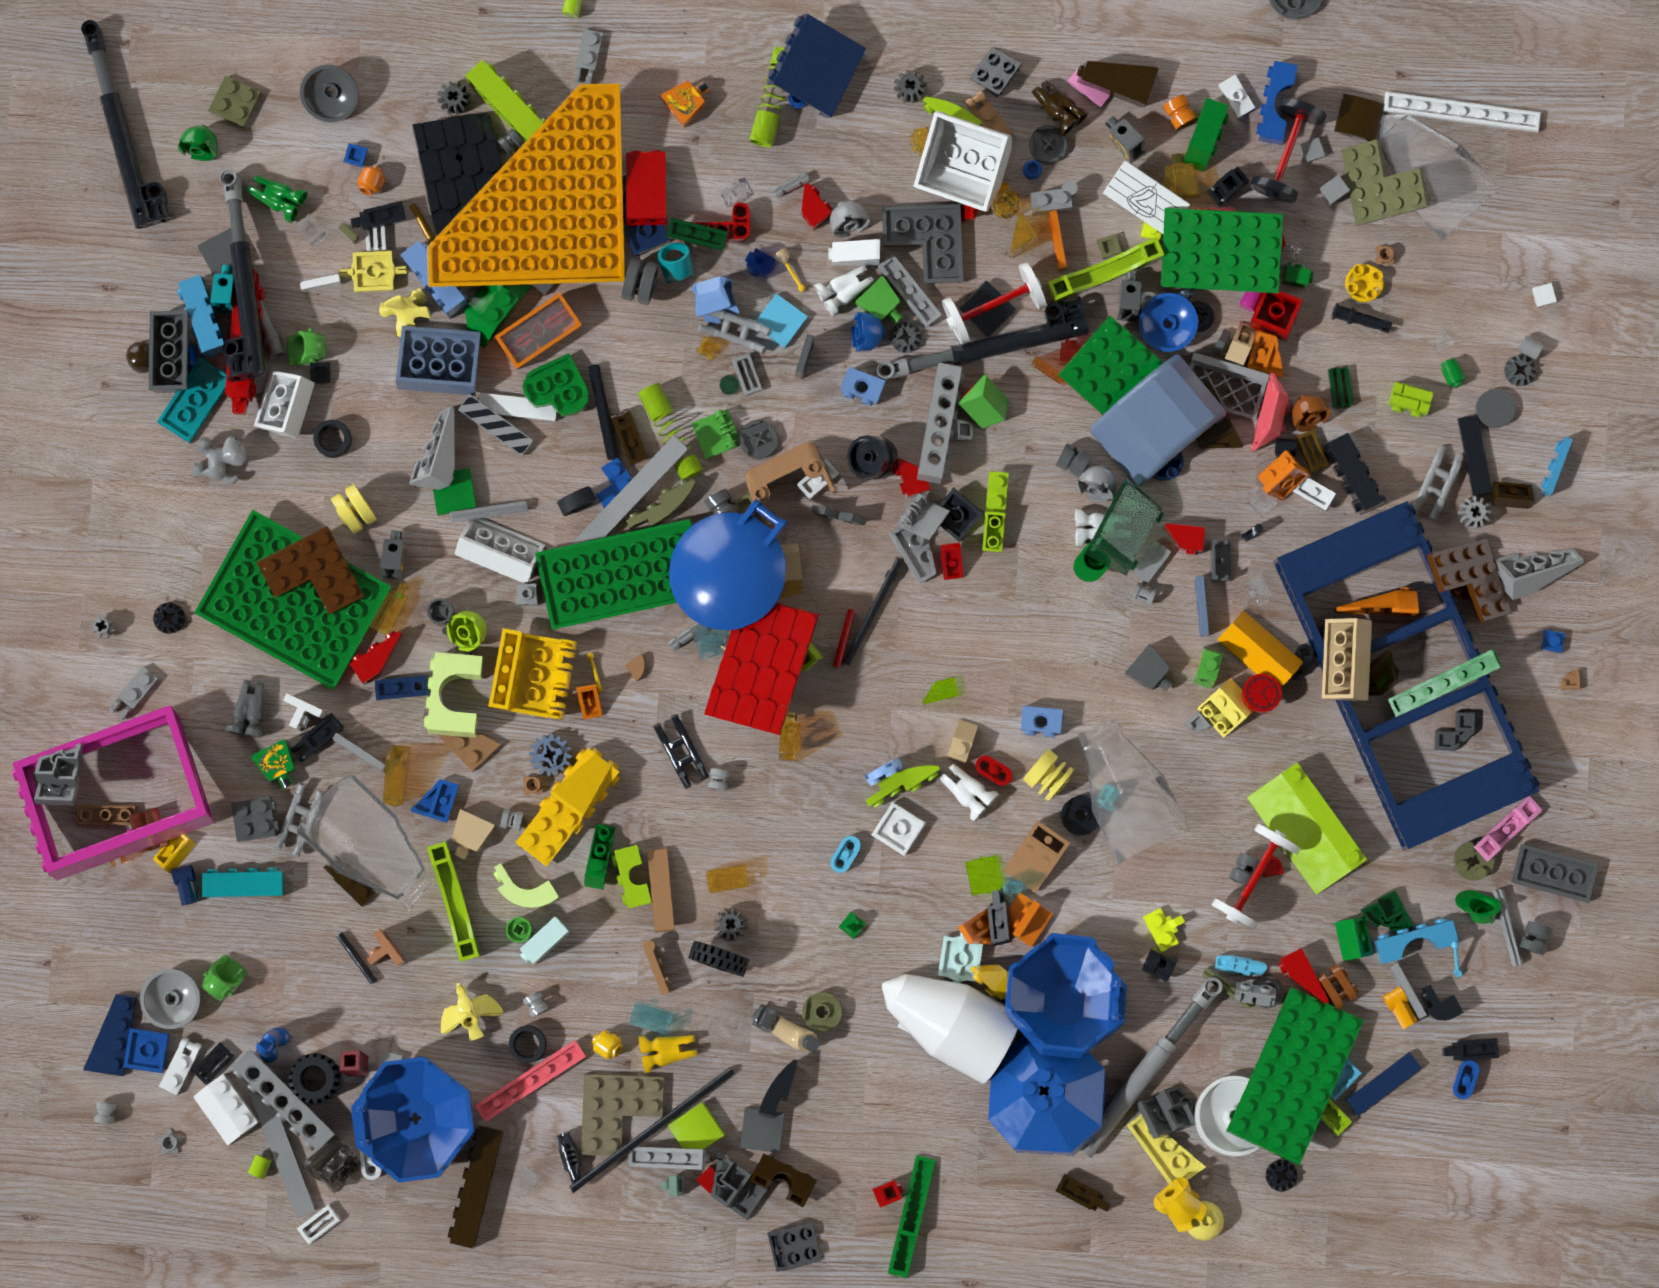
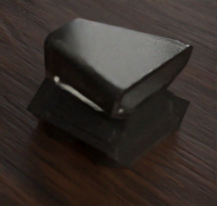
(333, 1164)

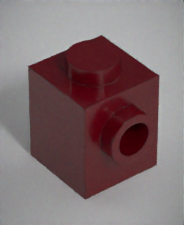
(354, 1063)

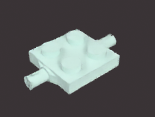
(958, 958)

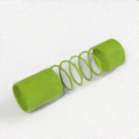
(766, 122)
(657, 407)

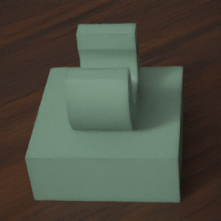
(674, 1185)

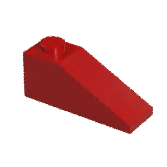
(1299, 970)

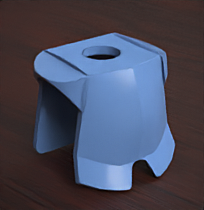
(714, 296)

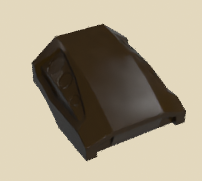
(1382, 674)

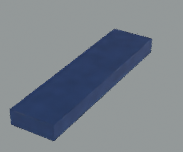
(1383, 1083)

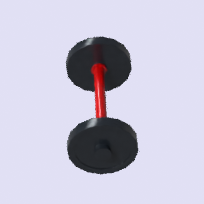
(1302, 113)

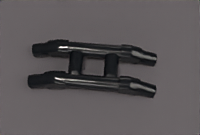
(679, 763)

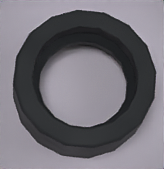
(332, 453)
(576, 501)
(512, 1044)

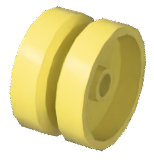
(353, 509)

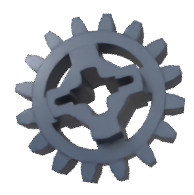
(559, 752)

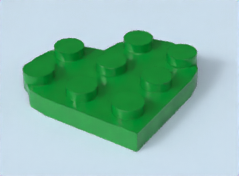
(557, 386)

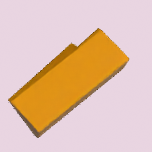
(1259, 649)

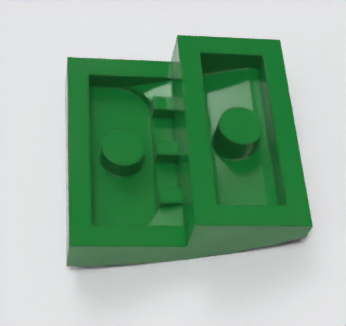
(457, 495)

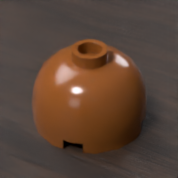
(1309, 411)

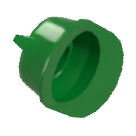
(1088, 568)
(1479, 906)

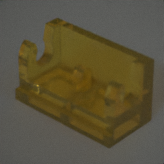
(727, 879)

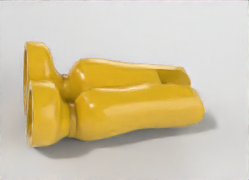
(668, 1050)

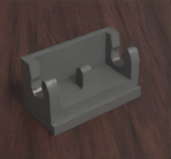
(1220, 560)

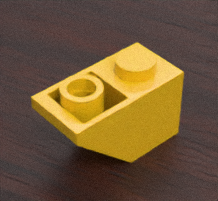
(993, 977)

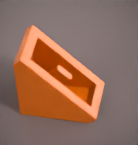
(589, 701)

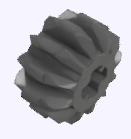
(455, 91)
(909, 93)
(723, 924)

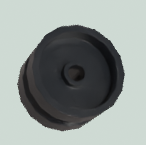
(872, 457)

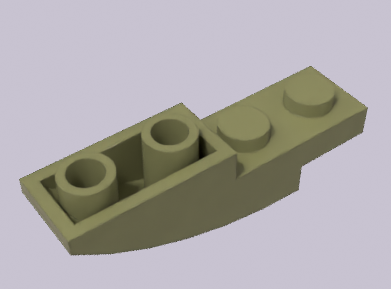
(670, 501)

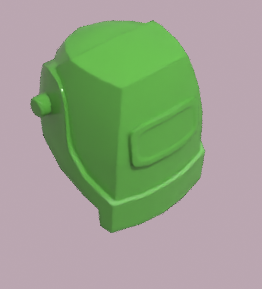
(305, 347)
(223, 977)

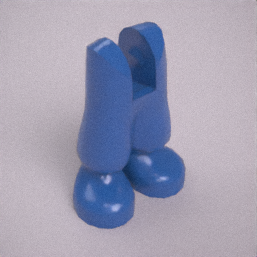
(270, 1040)

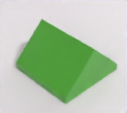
(985, 403)

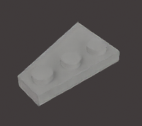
(915, 552)

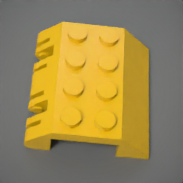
(531, 674)

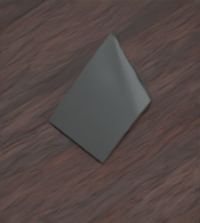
(59, 777)
(1167, 1112)
(734, 1188)

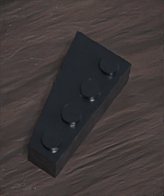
(1354, 474)

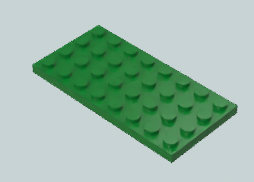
(609, 574)
(1294, 1076)

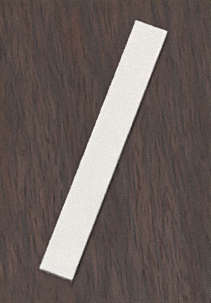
(1462, 112)

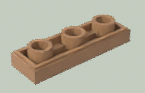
(94, 814)

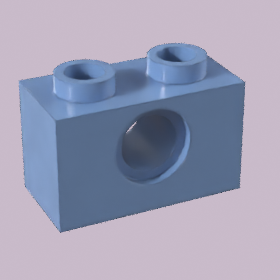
(853, 378)
(1052, 716)

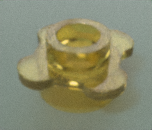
(706, 342)

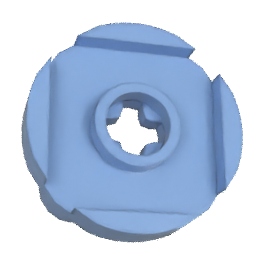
(884, 771)

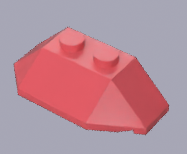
(1271, 414)

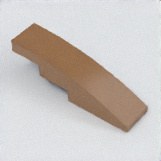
(660, 890)

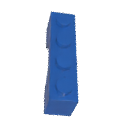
(1273, 127)

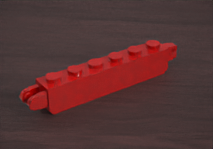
(242, 392)

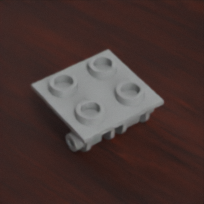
(922, 517)

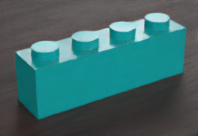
(243, 883)

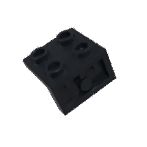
(794, 1247)

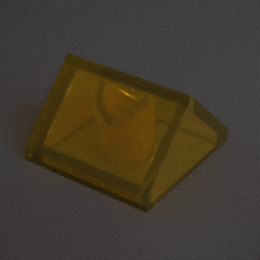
(1023, 237)

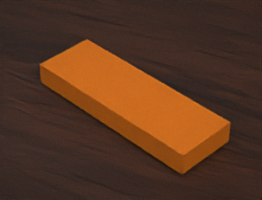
(1057, 241)

